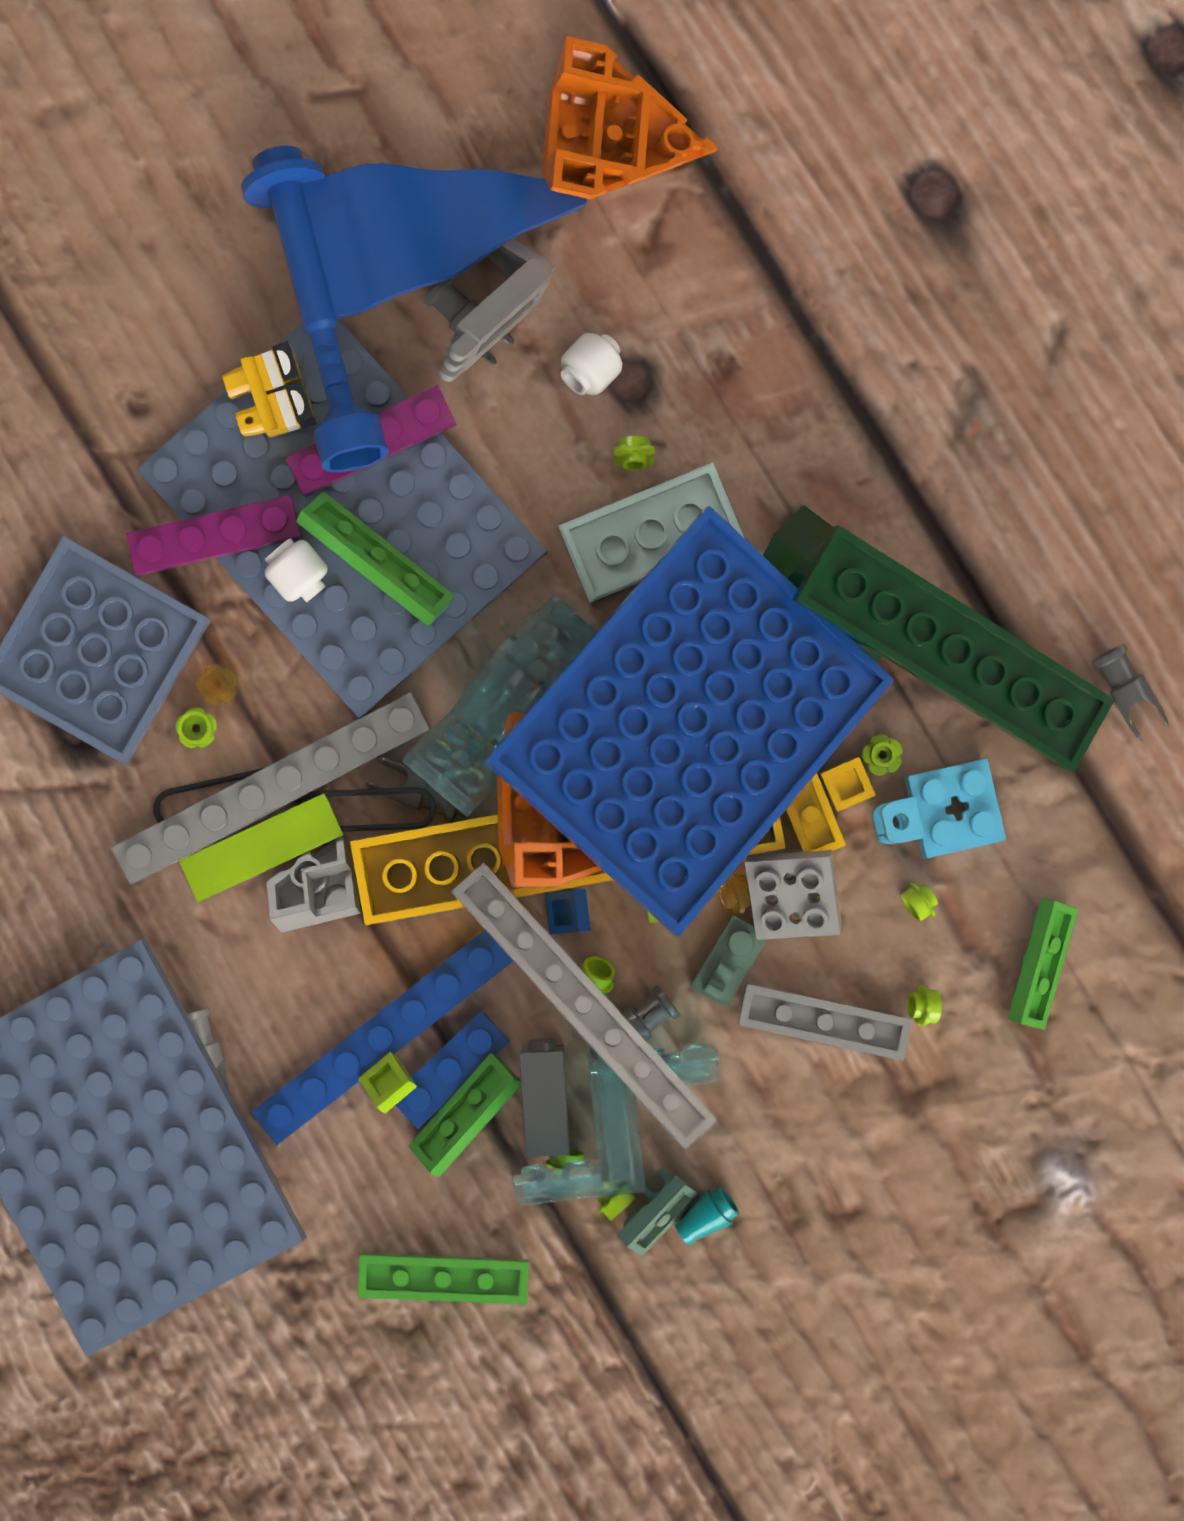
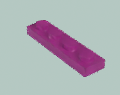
(403, 427)
(213, 535)

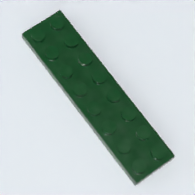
(953, 648)

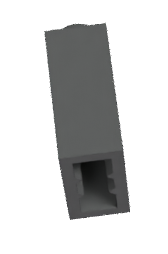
(544, 1098)

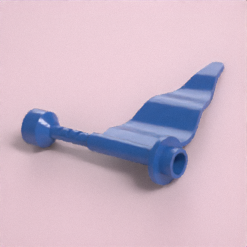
(376, 237)

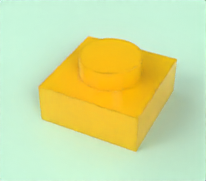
(847, 784)

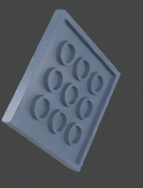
(97, 650)

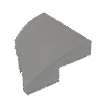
(315, 888)

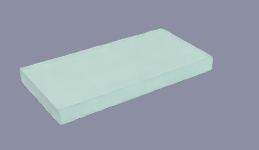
(627, 538)

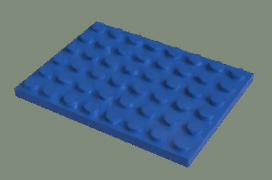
(689, 721)

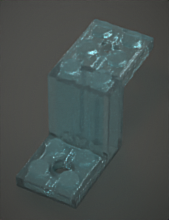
(506, 684)
(616, 1135)

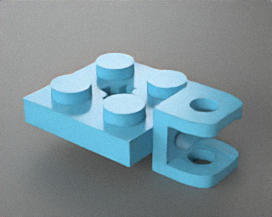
(924, 813)

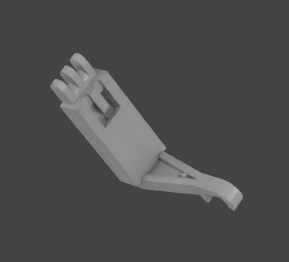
(502, 310)

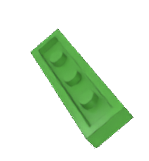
(375, 558)
(443, 1278)

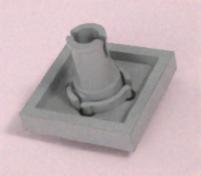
(793, 880)

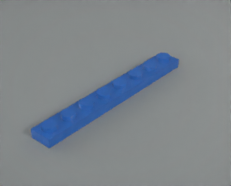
(382, 1034)

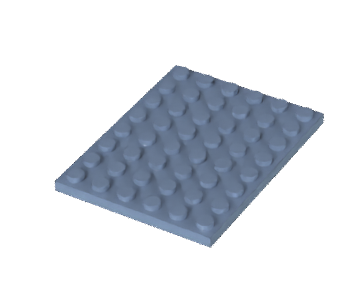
(416, 500)
(128, 1152)

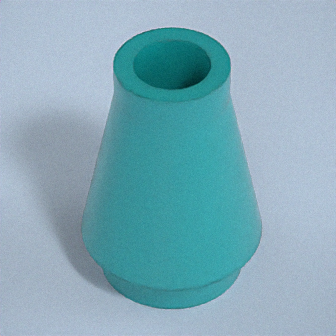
(710, 1214)

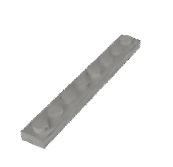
(270, 789)
(584, 1006)

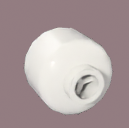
(591, 364)
(296, 570)

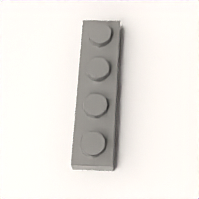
(824, 1021)

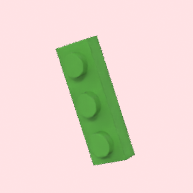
(1042, 963)
(465, 1114)

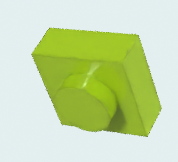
(387, 1082)

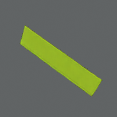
(261, 847)

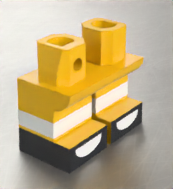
(276, 390)

